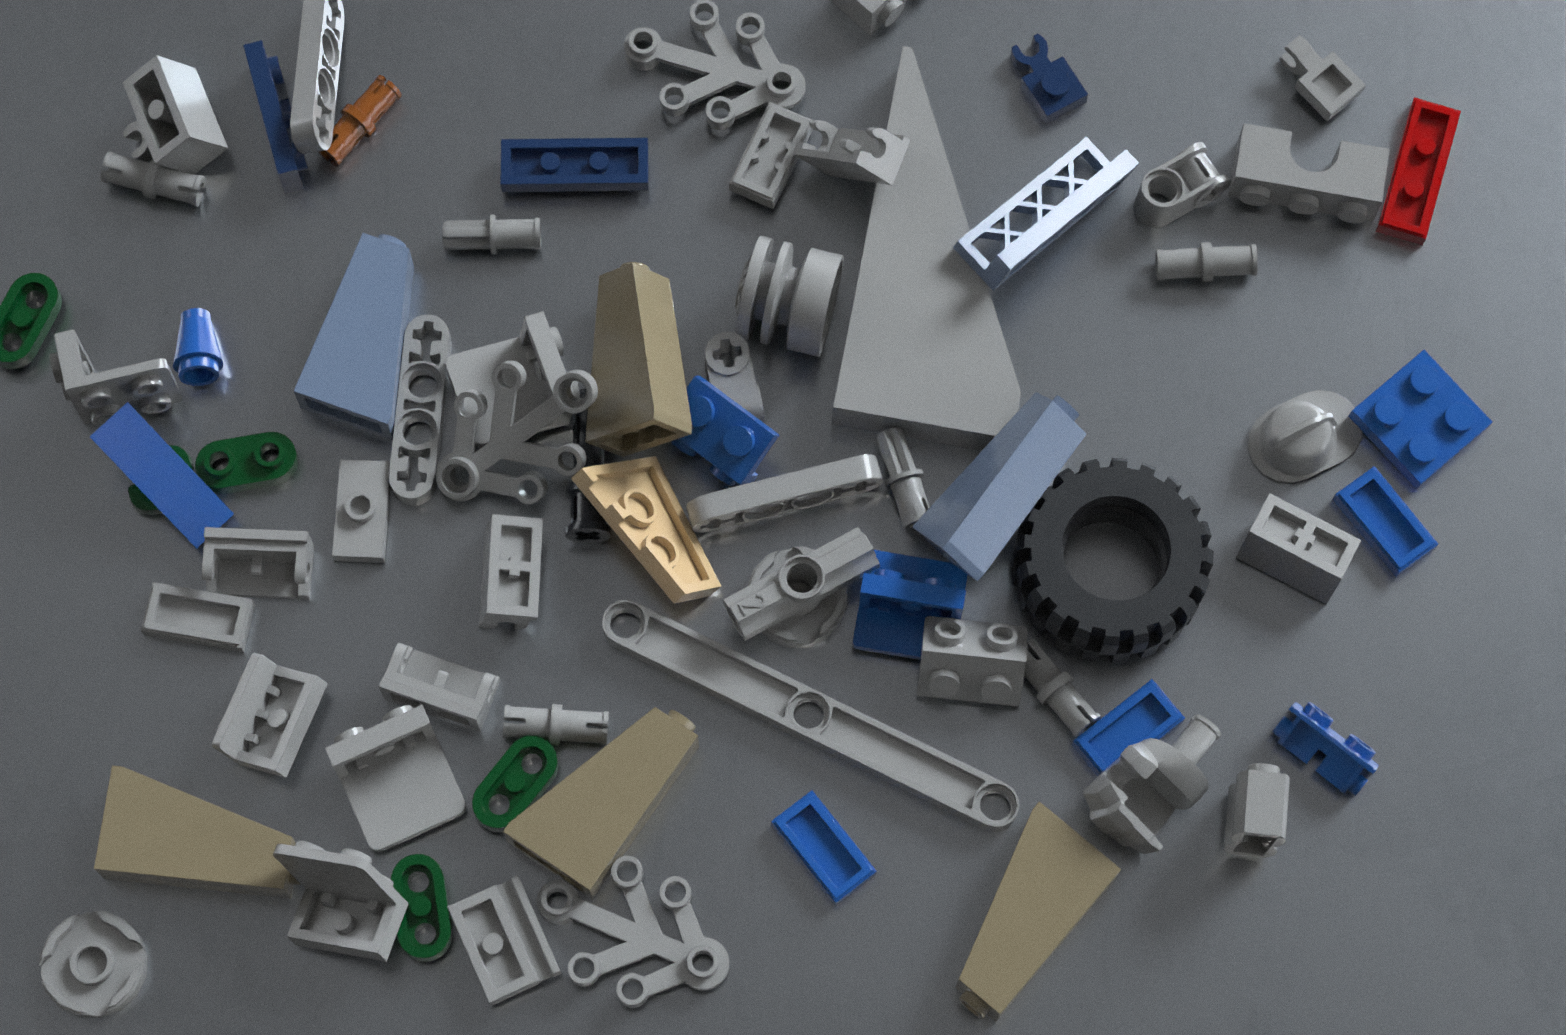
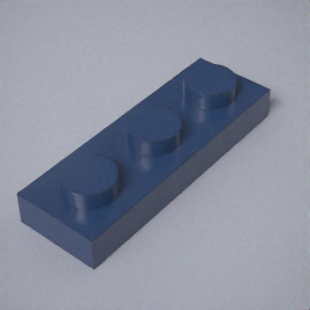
(276, 115)
(574, 164)

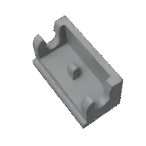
(854, 153)
(1298, 548)
(258, 563)
(510, 571)
(440, 686)

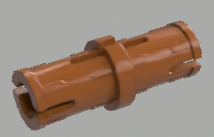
(360, 119)

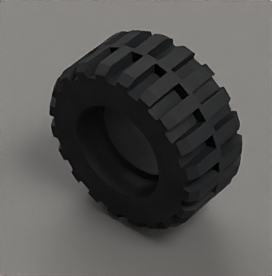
(1126, 499)

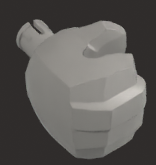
(1149, 784)

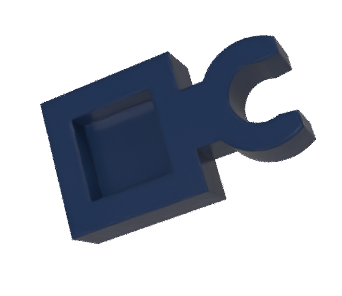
(1049, 85)

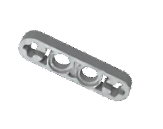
(317, 75)
(417, 409)
(784, 493)

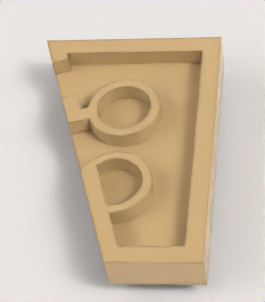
(651, 523)

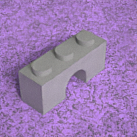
(1268, 174)

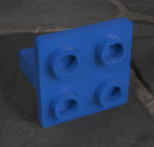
(901, 597)

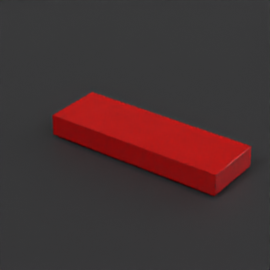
(1418, 171)

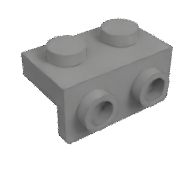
(972, 661)
(268, 716)

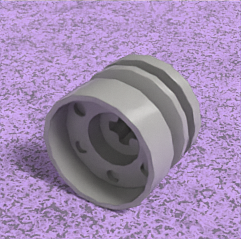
(788, 296)

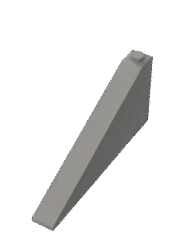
(921, 320)

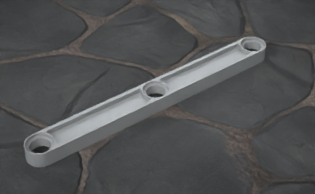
(841, 733)

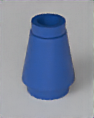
(197, 349)

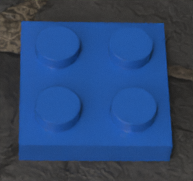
(1420, 419)

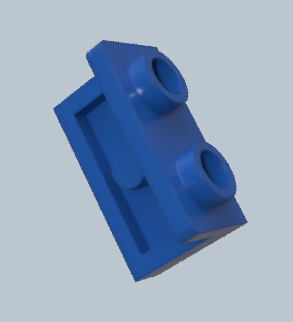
(725, 434)

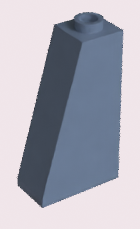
(360, 346)
(1001, 485)

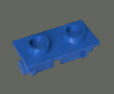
(1344, 756)

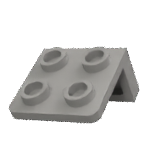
(535, 349)
(99, 395)
(396, 777)
(344, 901)

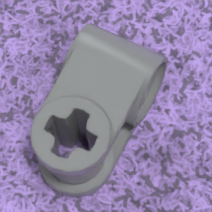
(1185, 181)
(735, 381)

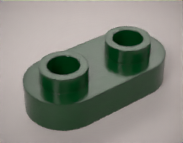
(25, 323)
(245, 465)
(512, 783)
(423, 908)

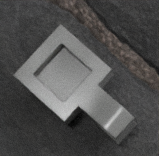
(1324, 82)

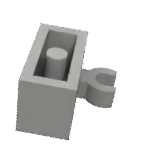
(172, 117)

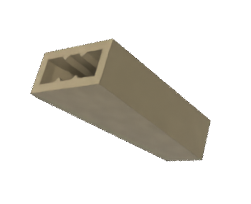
(636, 364)
(605, 802)
(183, 841)
(1038, 904)

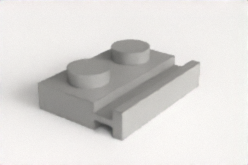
(504, 940)

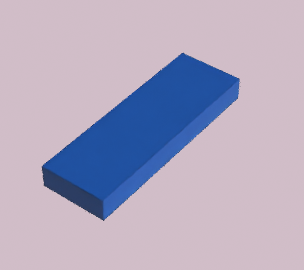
(161, 474)

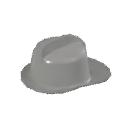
(1303, 436)

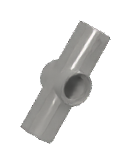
(772, 599)

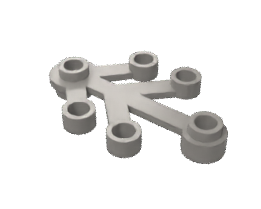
(720, 70)
(509, 439)
(641, 937)

